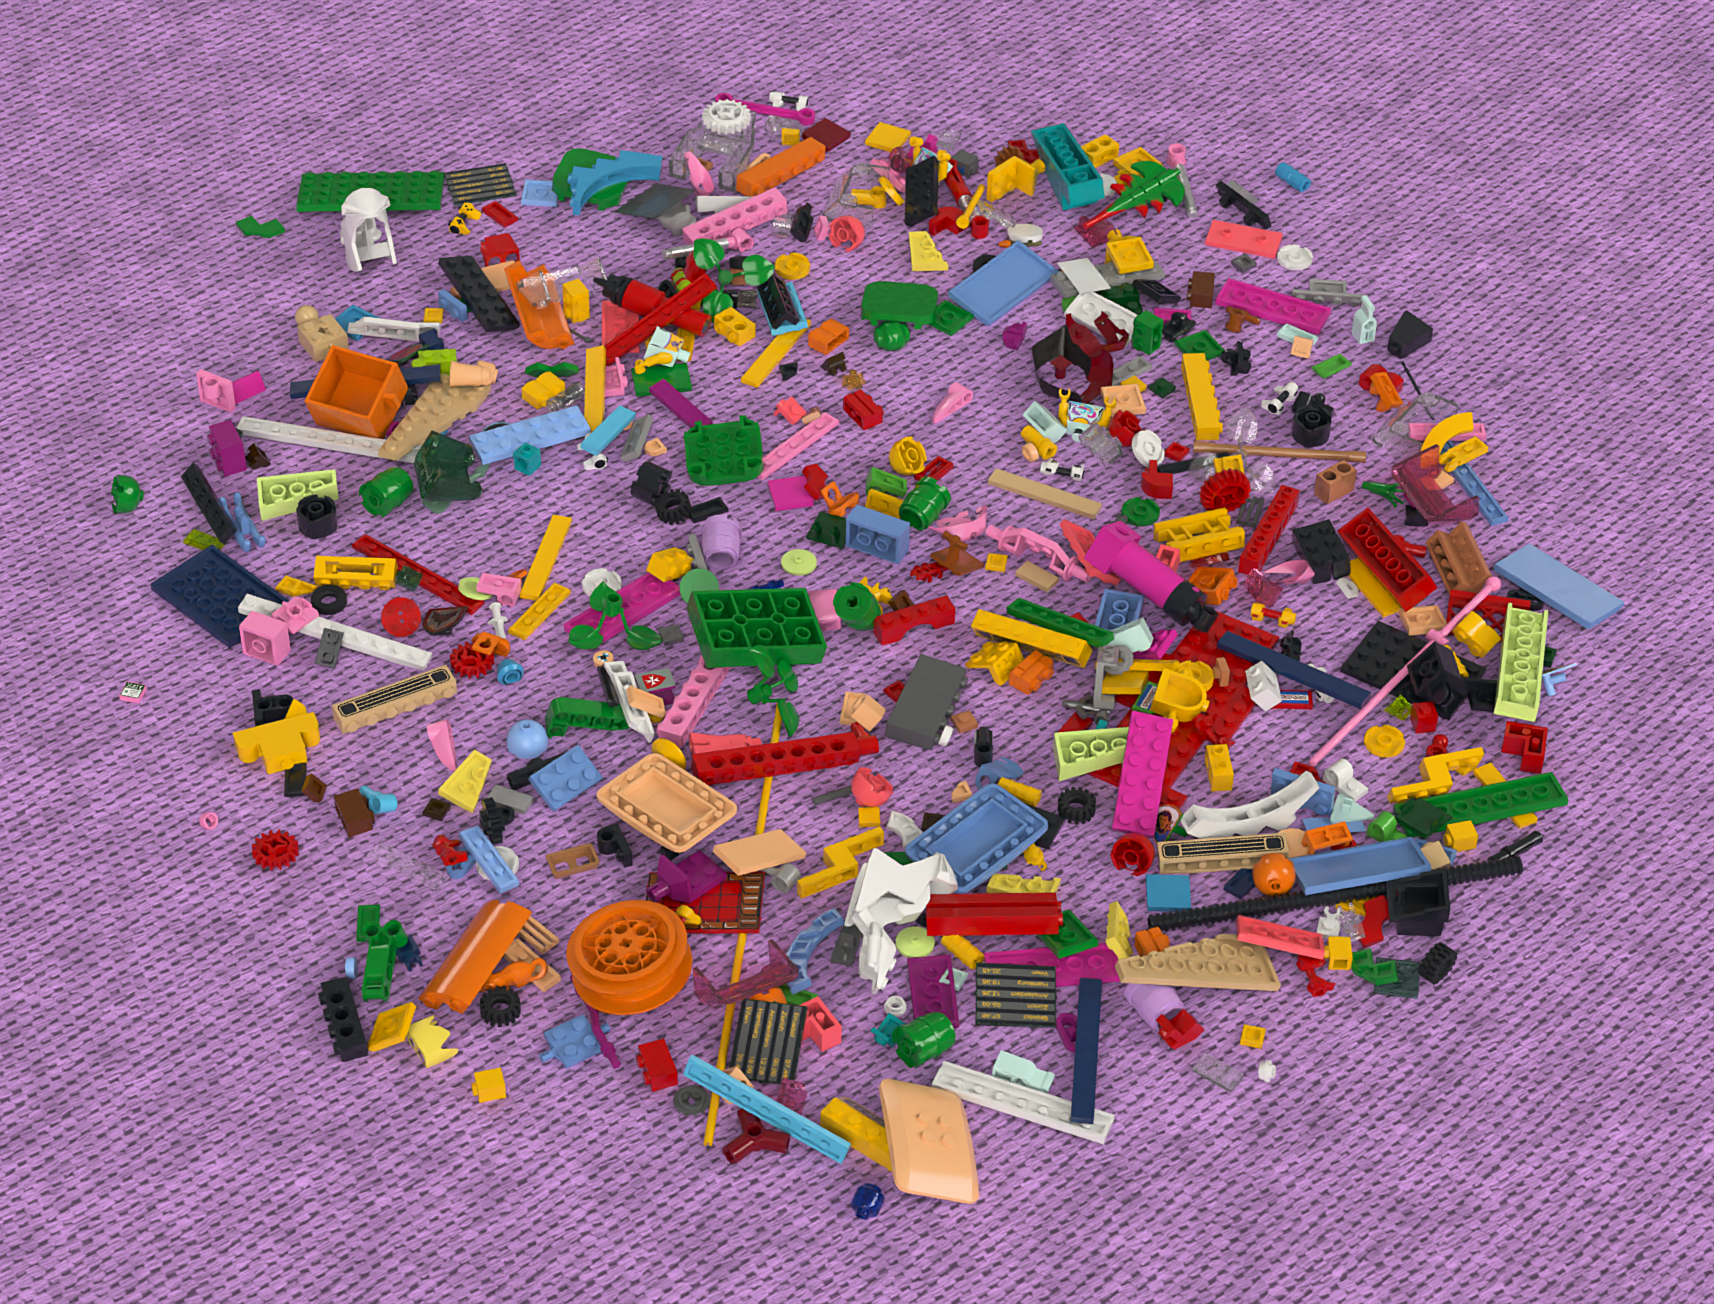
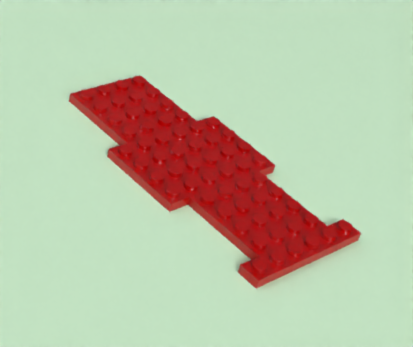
(1228, 703)

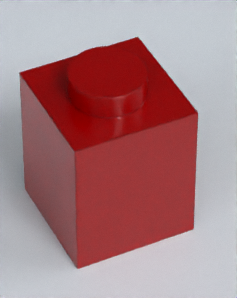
(1424, 717)

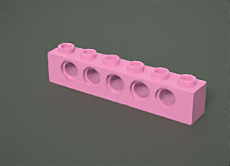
(742, 215)
(691, 703)

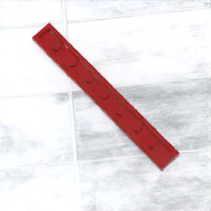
(659, 317)
(430, 581)

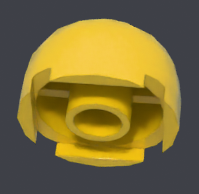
(907, 457)

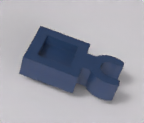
(409, 953)

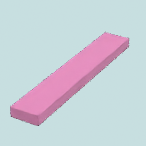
(797, 443)

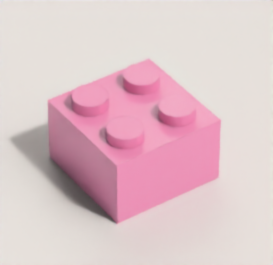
(264, 638)

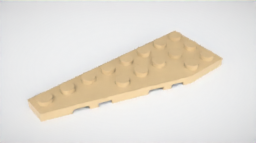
(433, 411)
(1209, 963)

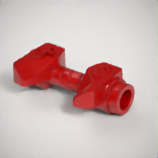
(1204, 725)
(445, 848)
(1316, 985)

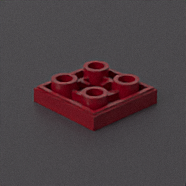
(827, 133)

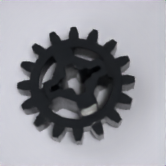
(492, 820)

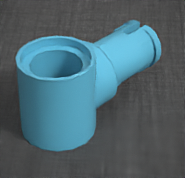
(378, 801)

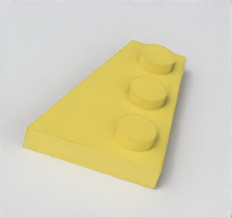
(924, 254)
(467, 781)
(1015, 884)
(1118, 931)

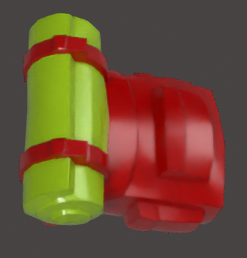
(683, 277)

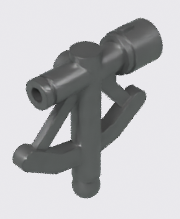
(1082, 706)

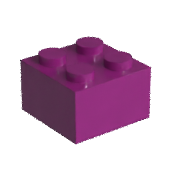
(226, 448)

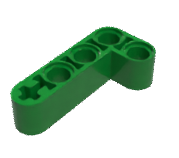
(582, 713)

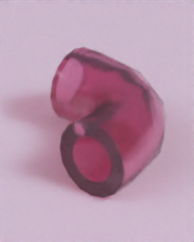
(900, 160)

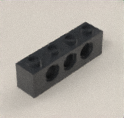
(343, 1019)

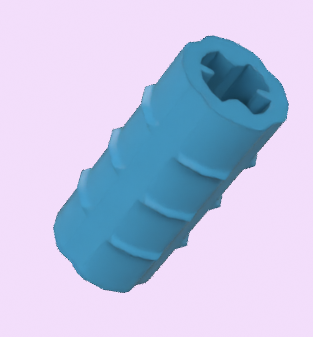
(1292, 177)

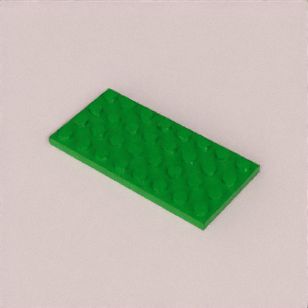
(404, 190)

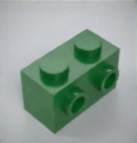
(1147, 332)

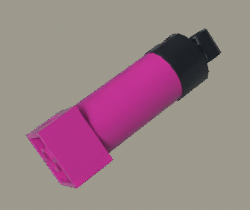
(1119, 552)

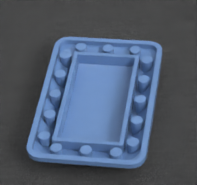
(980, 835)

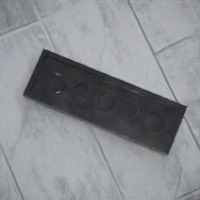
(478, 293)

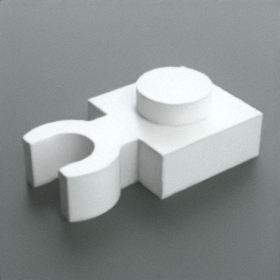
(1329, 924)

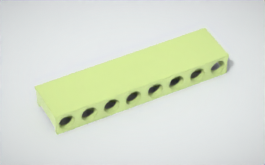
(1521, 664)

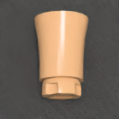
(467, 375)

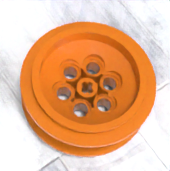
(629, 957)

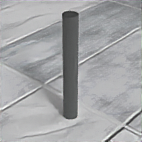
(832, 795)

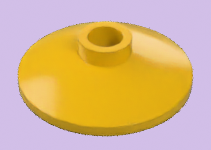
(670, 751)

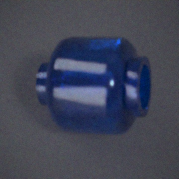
(867, 1201)

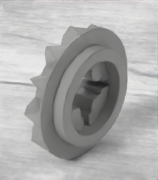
(1126, 656)

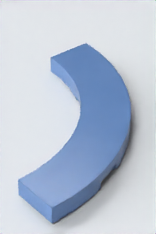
(805, 943)

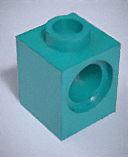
(527, 459)

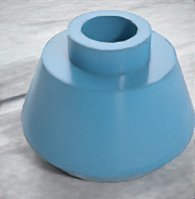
(509, 671)

